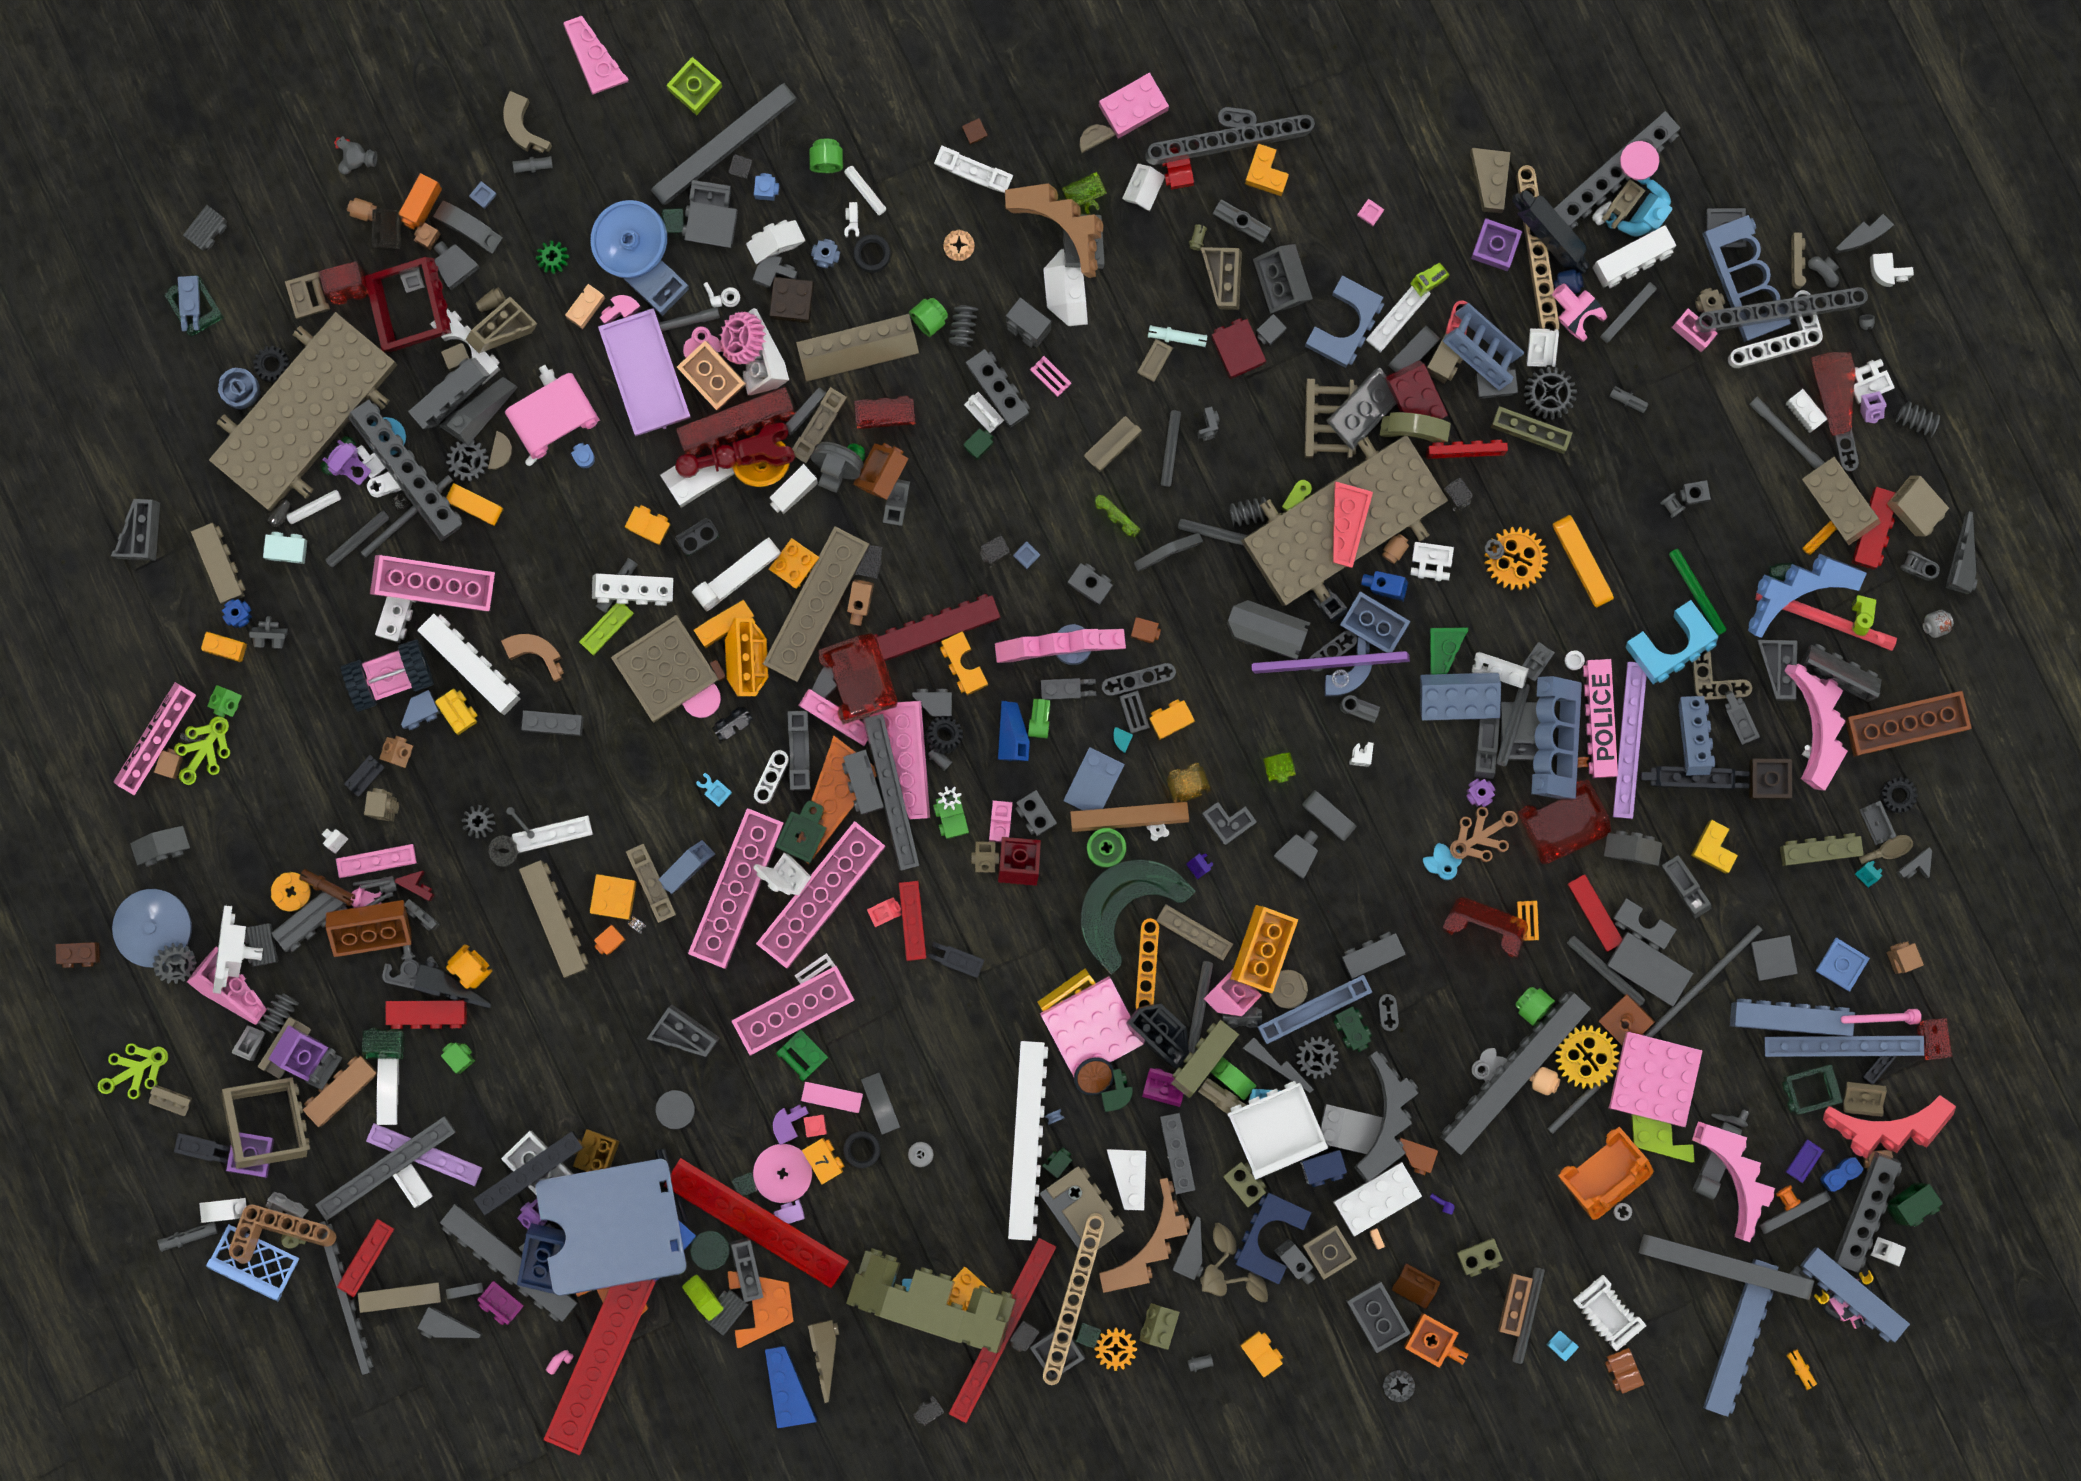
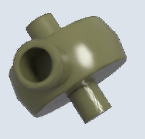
(290, 1242)

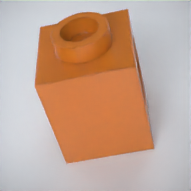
(609, 940)

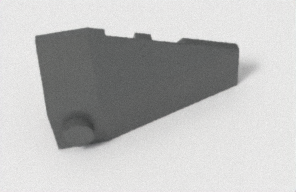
(475, 413)
(1963, 567)

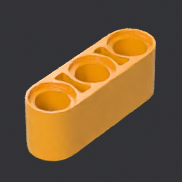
(474, 504)

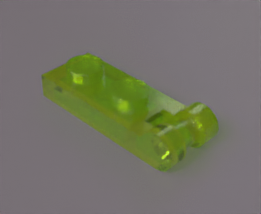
(1116, 515)

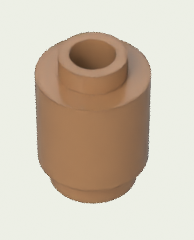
(361, 209)
(1395, 548)

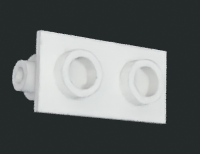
(983, 412)

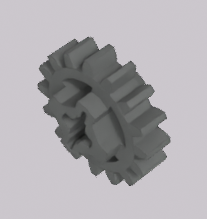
(459, 465)
(174, 965)
(1325, 1051)

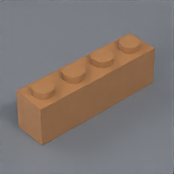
(340, 1091)

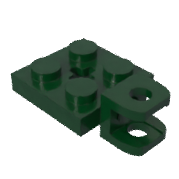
(804, 823)

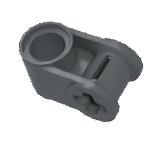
(1918, 566)

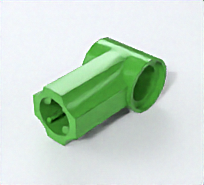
(1039, 722)

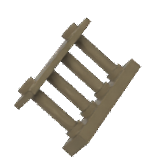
(1313, 409)

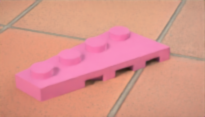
(596, 63)

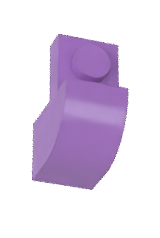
(783, 1124)

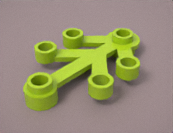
(204, 747)
(136, 1069)

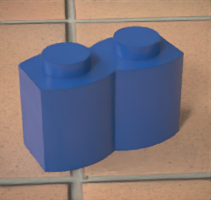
(1846, 1170)

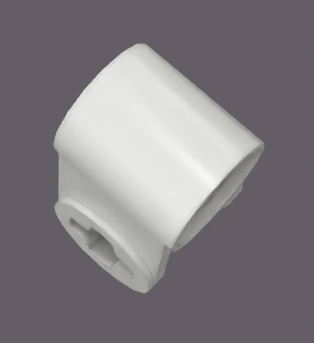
(386, 483)

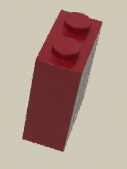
(1238, 348)

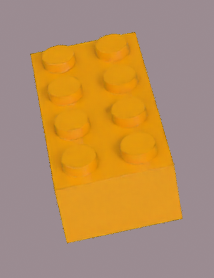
(1264, 949)

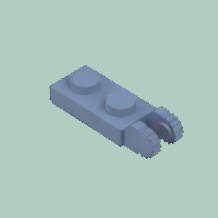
(189, 300)

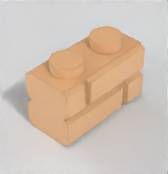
(585, 306)

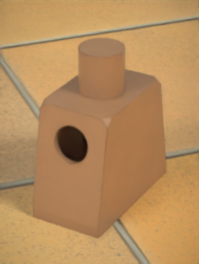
(861, 592)

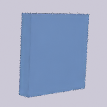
(1842, 964)

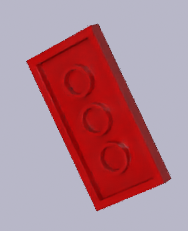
(1458, 450)

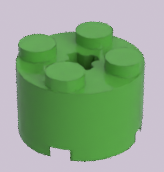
(1112, 838)

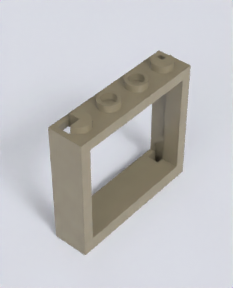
(262, 1088)

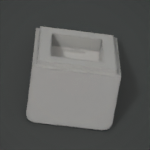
(412, 280)

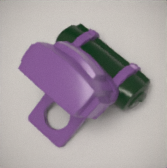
(342, 459)

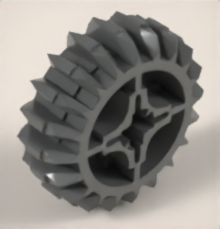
(1563, 382)

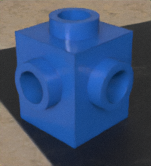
(243, 616)

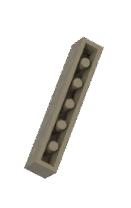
(553, 919)

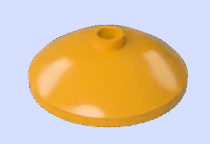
(758, 477)

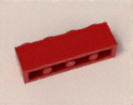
(1871, 544)
(426, 1013)

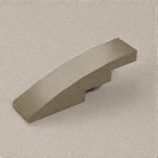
(399, 1297)

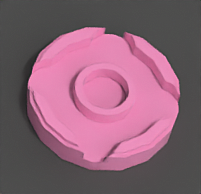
(1639, 160)
(704, 703)

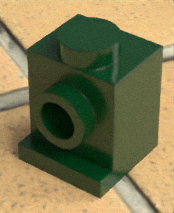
(1058, 1162)

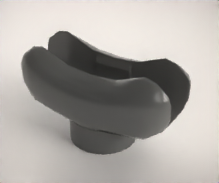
(1826, 269)

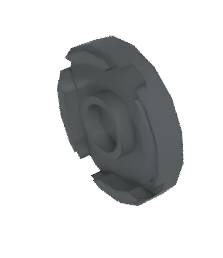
(675, 1109)

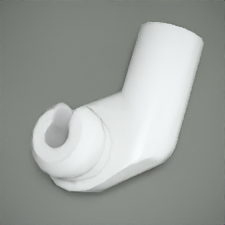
(1600, 212)

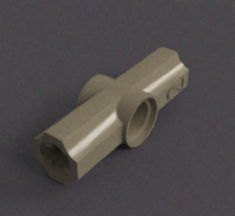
(1222, 1098)

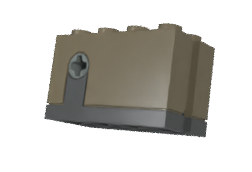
(1074, 1211)

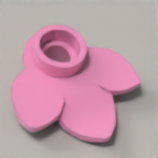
(693, 343)

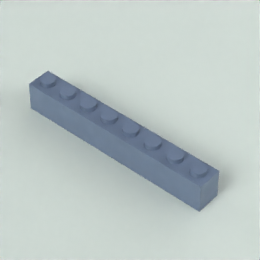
(1738, 1346)

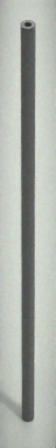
(1662, 1022)

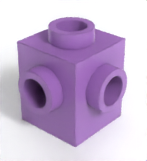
(1475, 798)
(531, 1214)

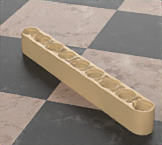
(1535, 261)
(1067, 1307)

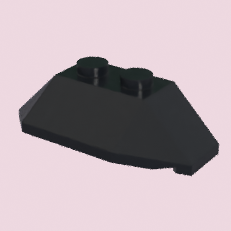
(1160, 1033)

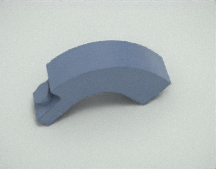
(1356, 675)

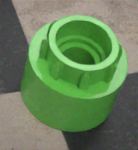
(826, 156)
(929, 316)
(1534, 1005)

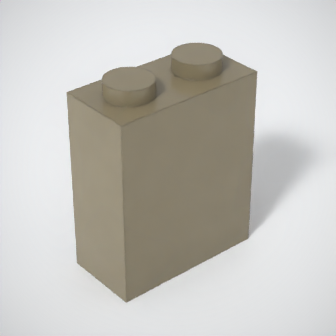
(1918, 506)

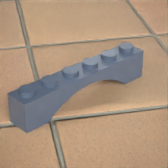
(1314, 1009)

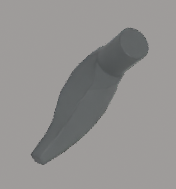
(1741, 1121)

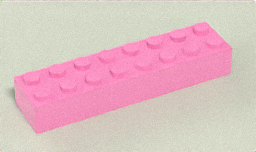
(735, 889)
(821, 895)

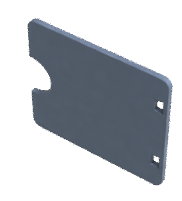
(613, 1226)

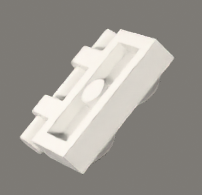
(1876, 383)
(1433, 555)

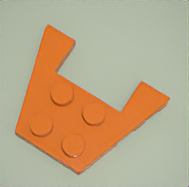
(769, 1312)

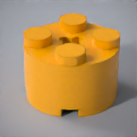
(468, 967)

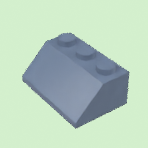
(1375, 623)

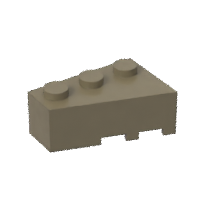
(1225, 275)

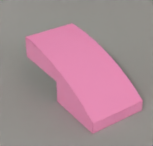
(1000, 821)

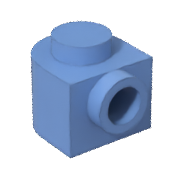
(583, 455)

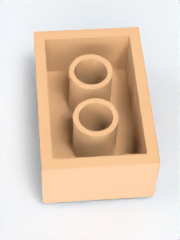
(711, 375)

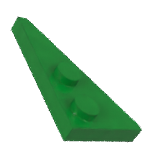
(1444, 647)

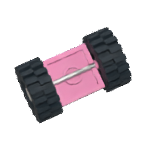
(387, 675)

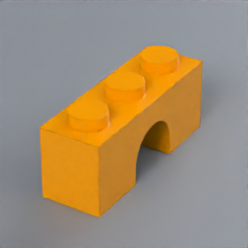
(955, 648)

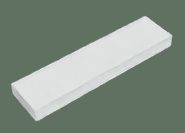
(1396, 319)
(553, 834)

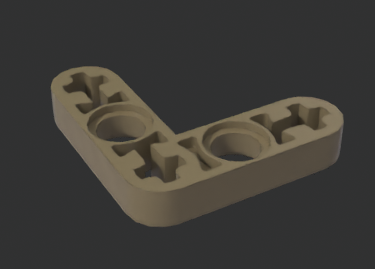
(1708, 681)

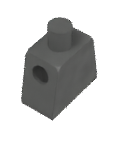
(454, 264)
(1298, 853)
(1291, 1256)

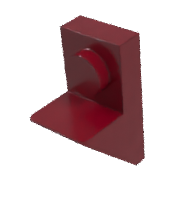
(411, 883)

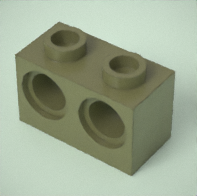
(1240, 1187)
(1477, 1252)

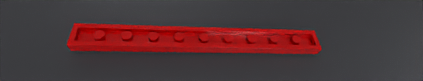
(987, 1360)

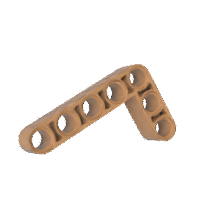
(279, 1226)

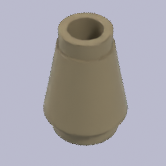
(491, 300)

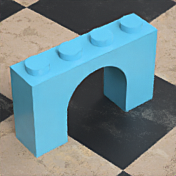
(1657, 664)

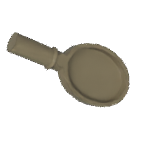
(1890, 849)

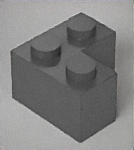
(1225, 827)
(159, 846)
(1633, 848)

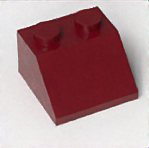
(1019, 861)

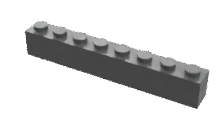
(501, 1258)

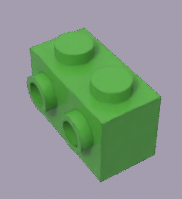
(457, 1056)

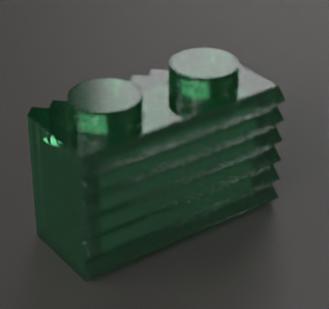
(383, 1044)

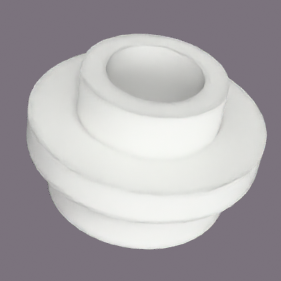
(728, 291)

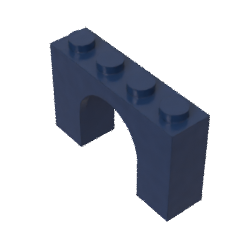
(1271, 1209)

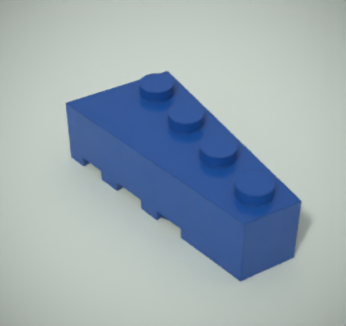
(788, 1394)

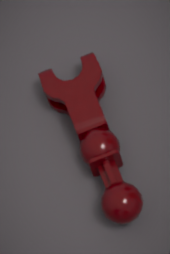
(744, 452)

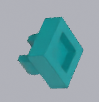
(1869, 874)

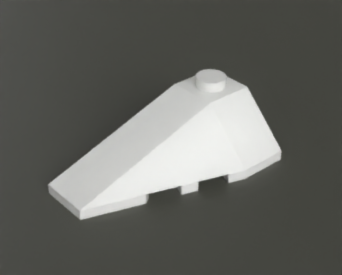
(689, 489)

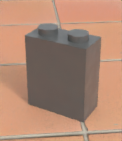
(710, 224)

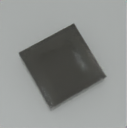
(740, 166)

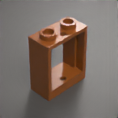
(881, 470)

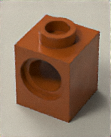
(1145, 630)

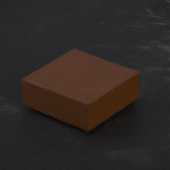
(974, 131)
(718, 670)

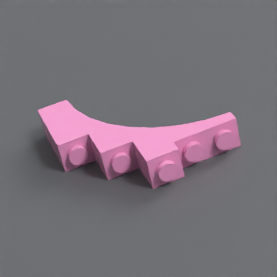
(1059, 643)
(1826, 724)
(1744, 1171)

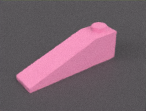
(236, 994)

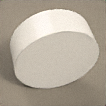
(1574, 660)

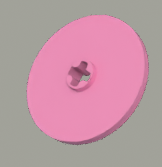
(772, 1161)

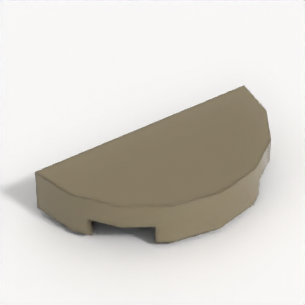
(1094, 136)
(501, 451)

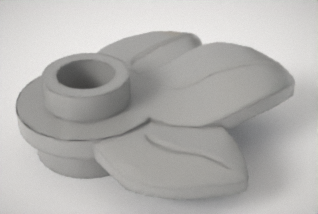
(1490, 1062)

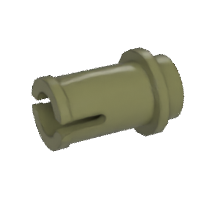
(1197, 238)

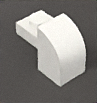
(1885, 273)
(222, 1210)

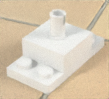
(231, 950)

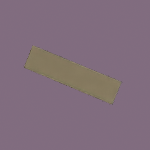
(1194, 932)

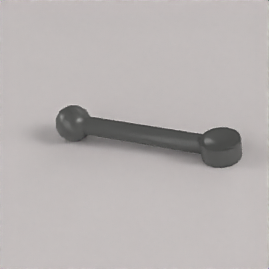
(511, 811)

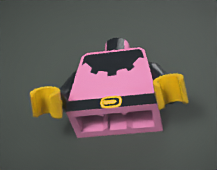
(1840, 1311)

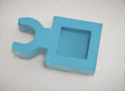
(715, 791)

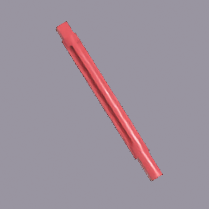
(1798, 608)

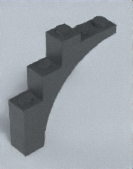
(1395, 1120)

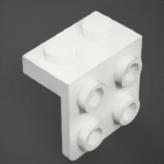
(785, 876)

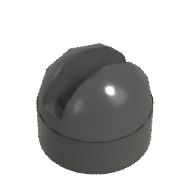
(1867, 321)

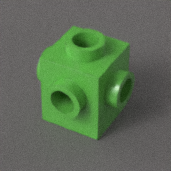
(224, 701)

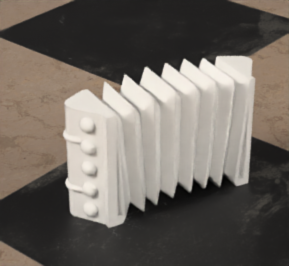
(1608, 1314)

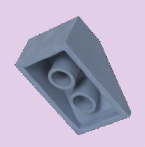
(1093, 781)

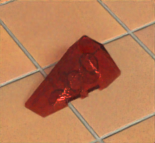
(1836, 381)

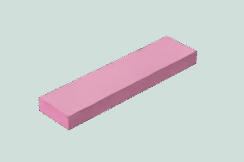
(829, 713)
(376, 861)

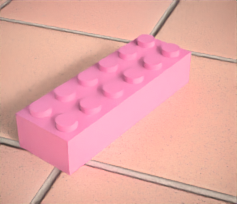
(432, 583)
(793, 1010)

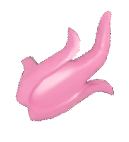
(364, 897)

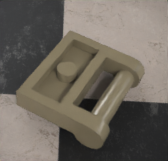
(301, 298)

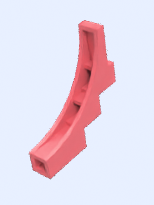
(1892, 1134)

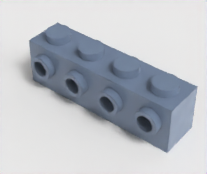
(1695, 735)

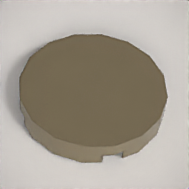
(1289, 989)

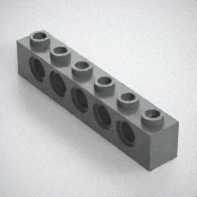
(1879, 1164)

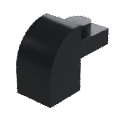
(1332, 607)

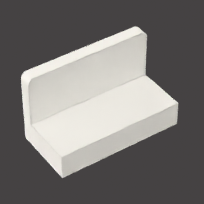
(1143, 186)
(413, 1186)

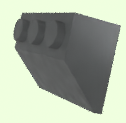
(1282, 278)

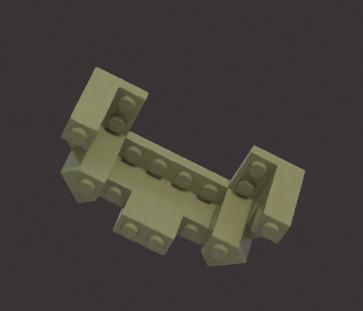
(927, 1305)

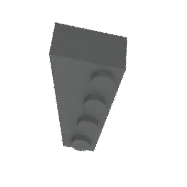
(449, 393)

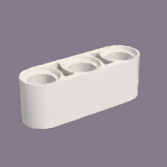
(771, 767)

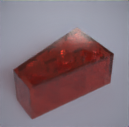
(884, 412)

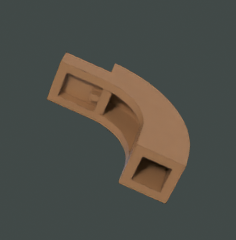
(531, 644)

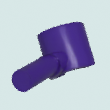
(1448, 1207)

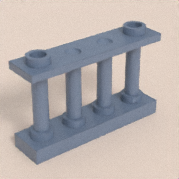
(1474, 355)

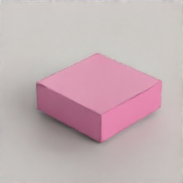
(1370, 212)

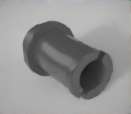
(940, 759)
(1200, 1363)

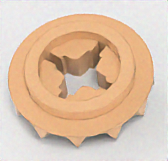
(952, 252)

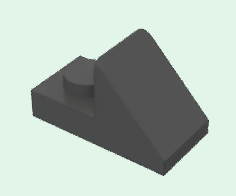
(1921, 862)

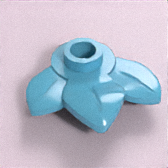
(1442, 859)

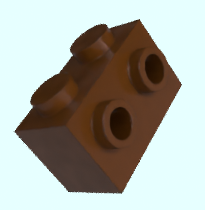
(77, 953)

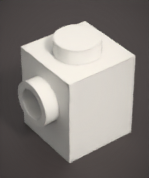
(1888, 1251)

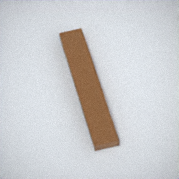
(1129, 816)

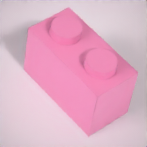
(1686, 328)

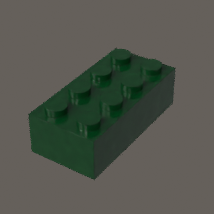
(1914, 1204)

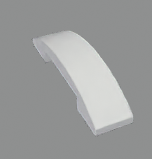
(973, 170)

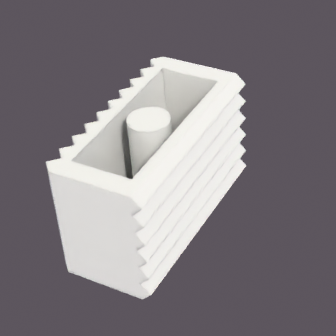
(1806, 410)

